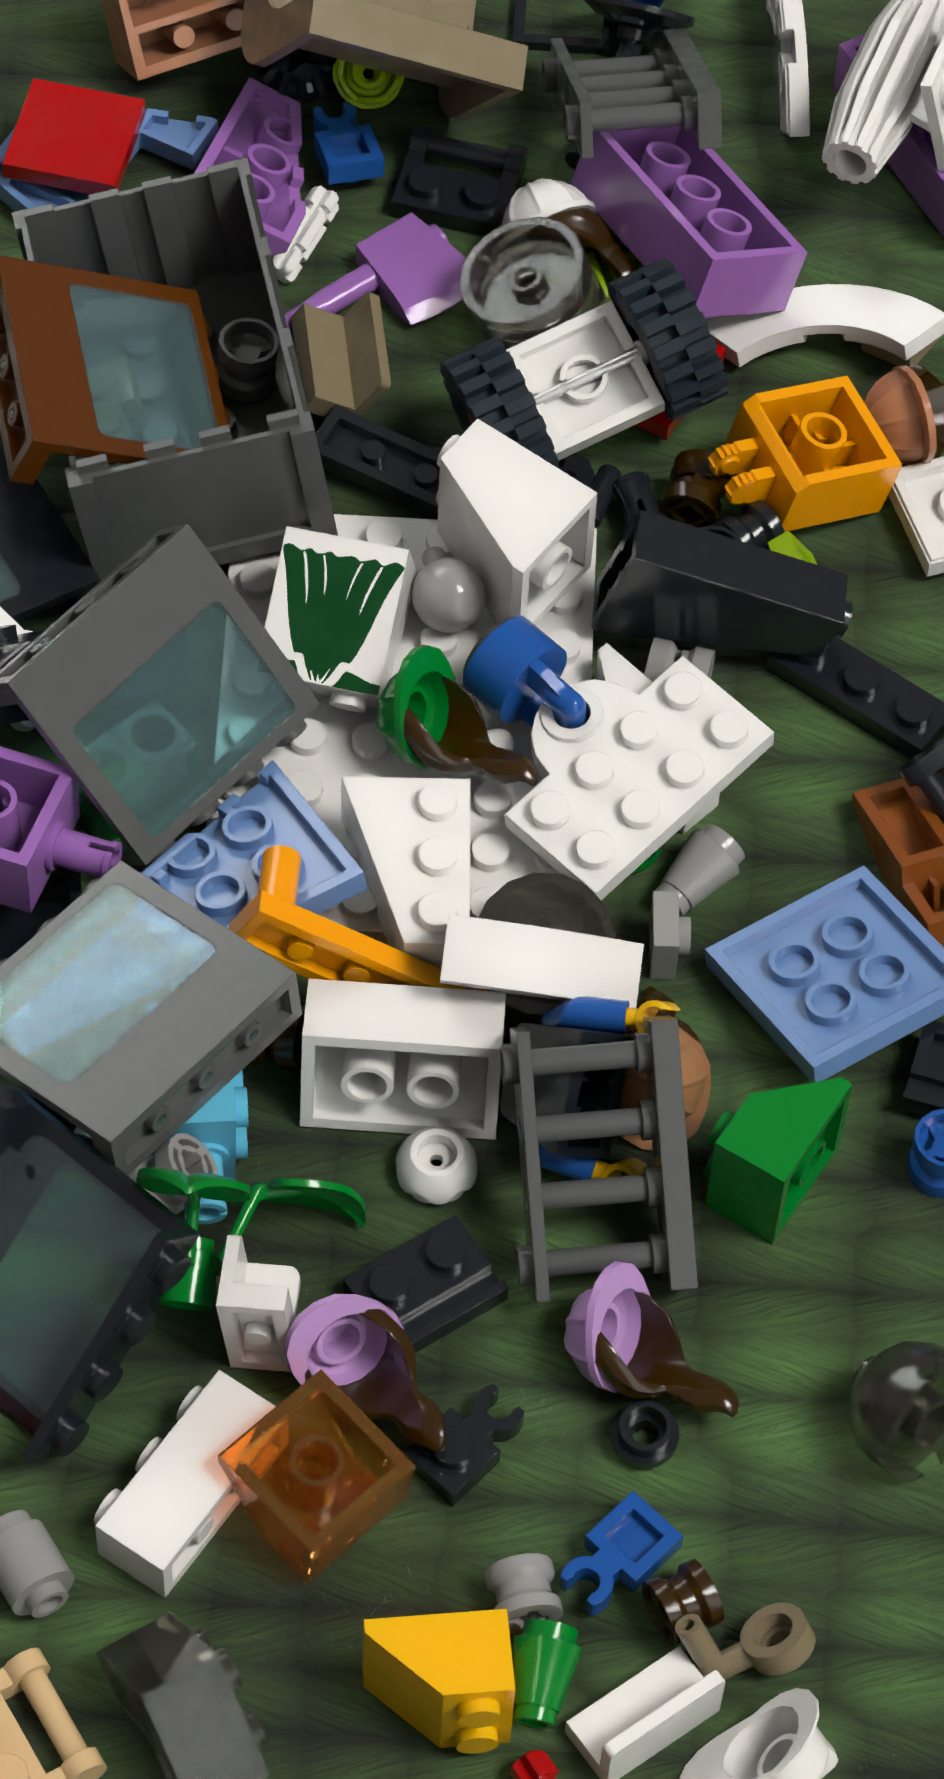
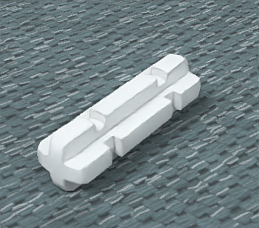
(320, 211)

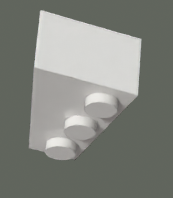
(413, 855)

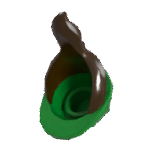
(439, 723)

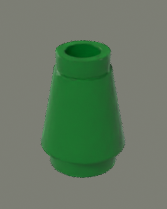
(543, 1670)

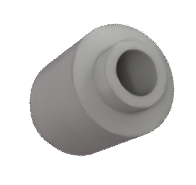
(31, 1567)

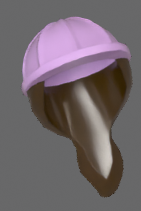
(632, 1346)
(369, 1359)

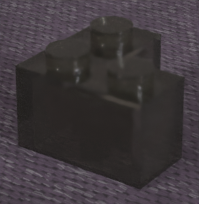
(185, 1702)

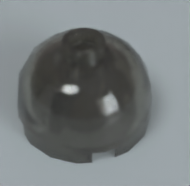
(900, 1407)

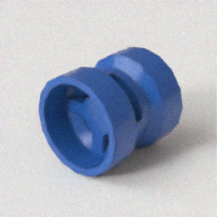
(928, 1146)

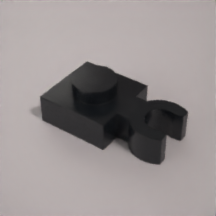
(468, 1447)

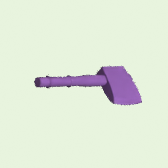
(406, 265)

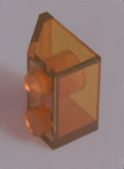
(316, 1475)

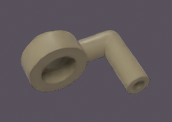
(771, 1641)

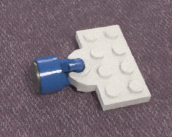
(611, 761)

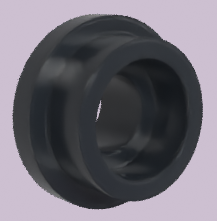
(648, 1417)

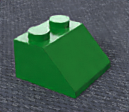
(774, 1153)

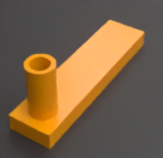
(318, 945)

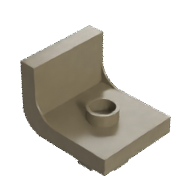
(402, 37)

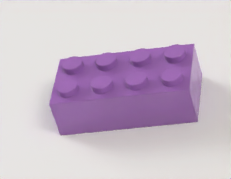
(697, 213)

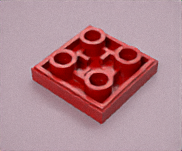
(73, 137)

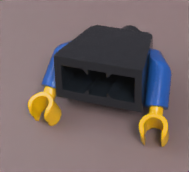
(581, 1023)

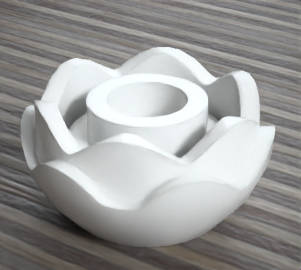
(431, 1182)

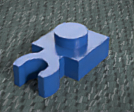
(346, 150)
(624, 1546)

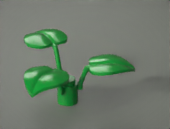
(198, 1285)

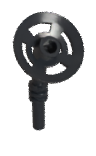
(635, 28)

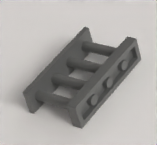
(635, 92)
(656, 1119)

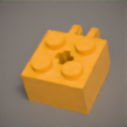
(808, 454)

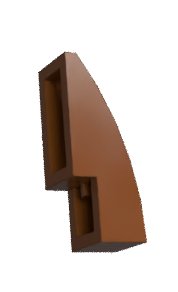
(907, 848)

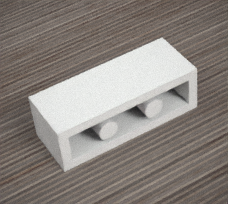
(179, 1487)

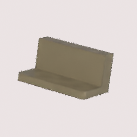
(342, 356)

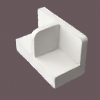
(255, 1308)

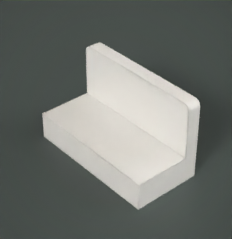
(645, 1714)

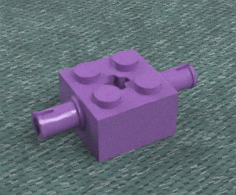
(37, 829)

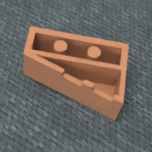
(169, 34)

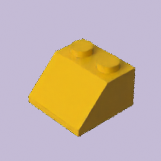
(445, 1675)

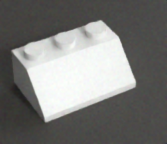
(401, 1058)

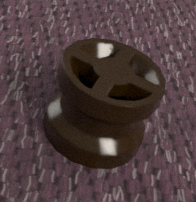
(682, 1594)

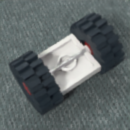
(595, 371)

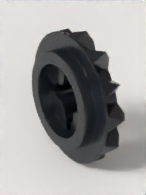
(305, 83)

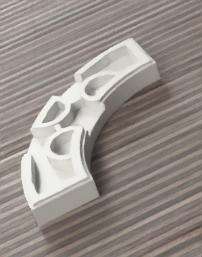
(789, 26)
(856, 311)

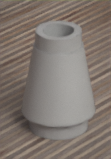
(702, 866)

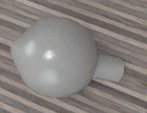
(447, 592)

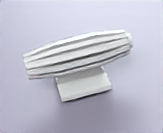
(887, 89)

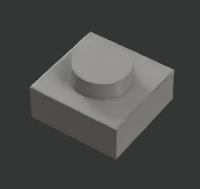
(667, 935)

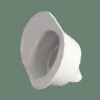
(770, 1744)

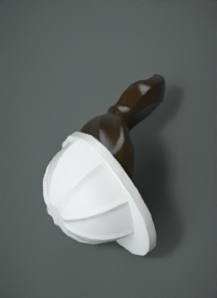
(570, 206)

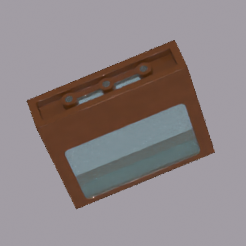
(99, 366)

